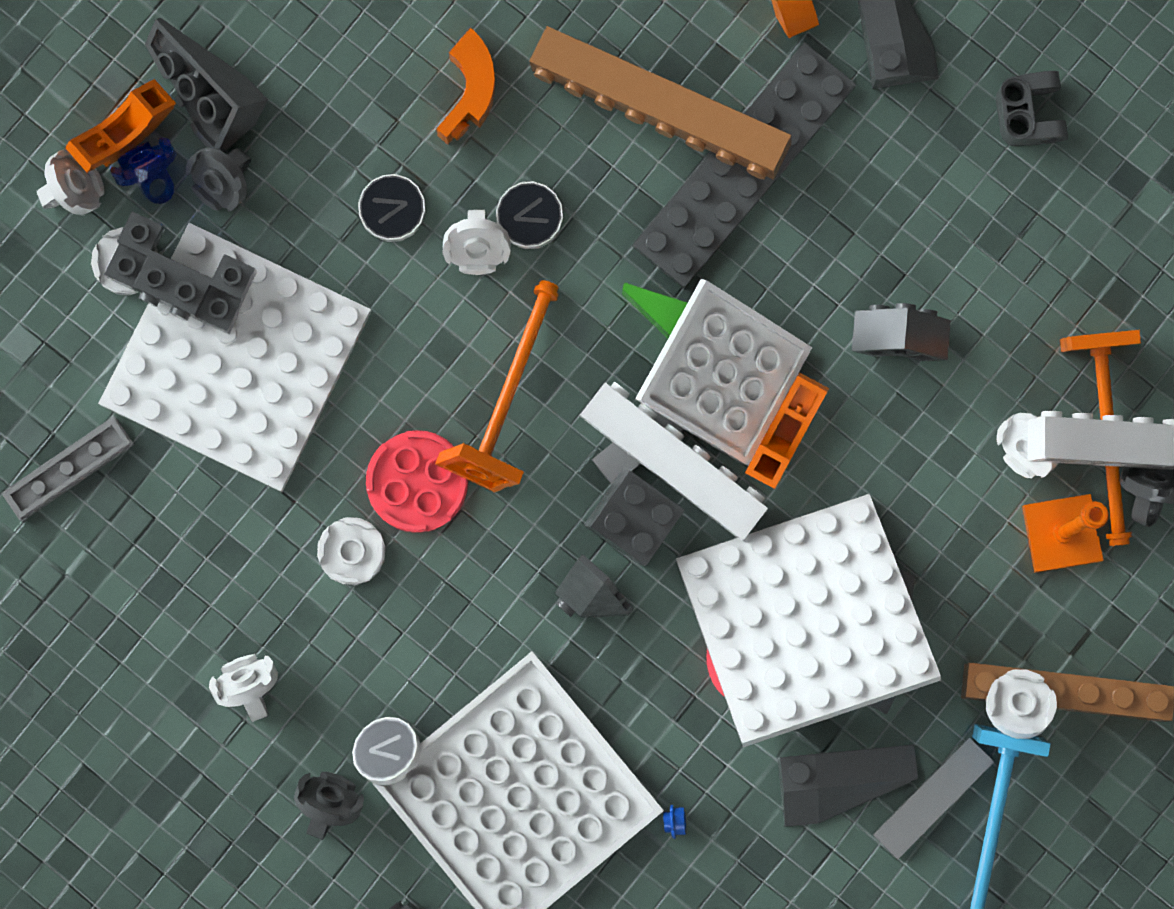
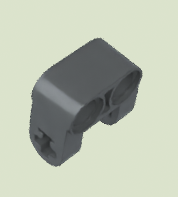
(1022, 111)

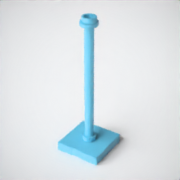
(1009, 749)

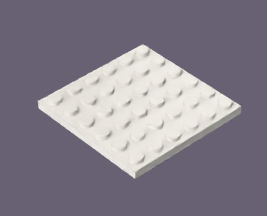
(246, 392)
(807, 620)
(520, 794)

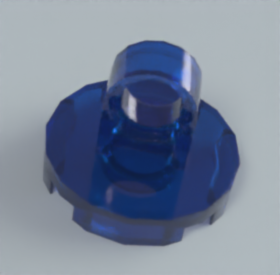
(145, 165)

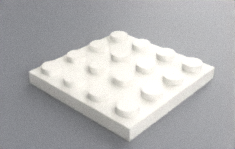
(724, 372)

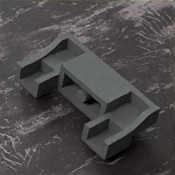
(185, 290)

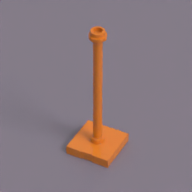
(1100, 348)
(480, 465)
(1064, 532)

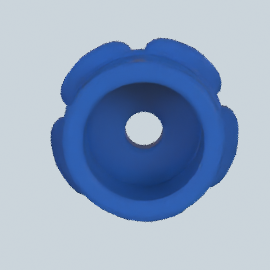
(675, 821)

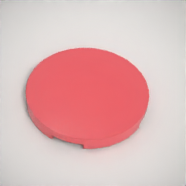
(408, 485)

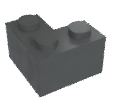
(901, 332)

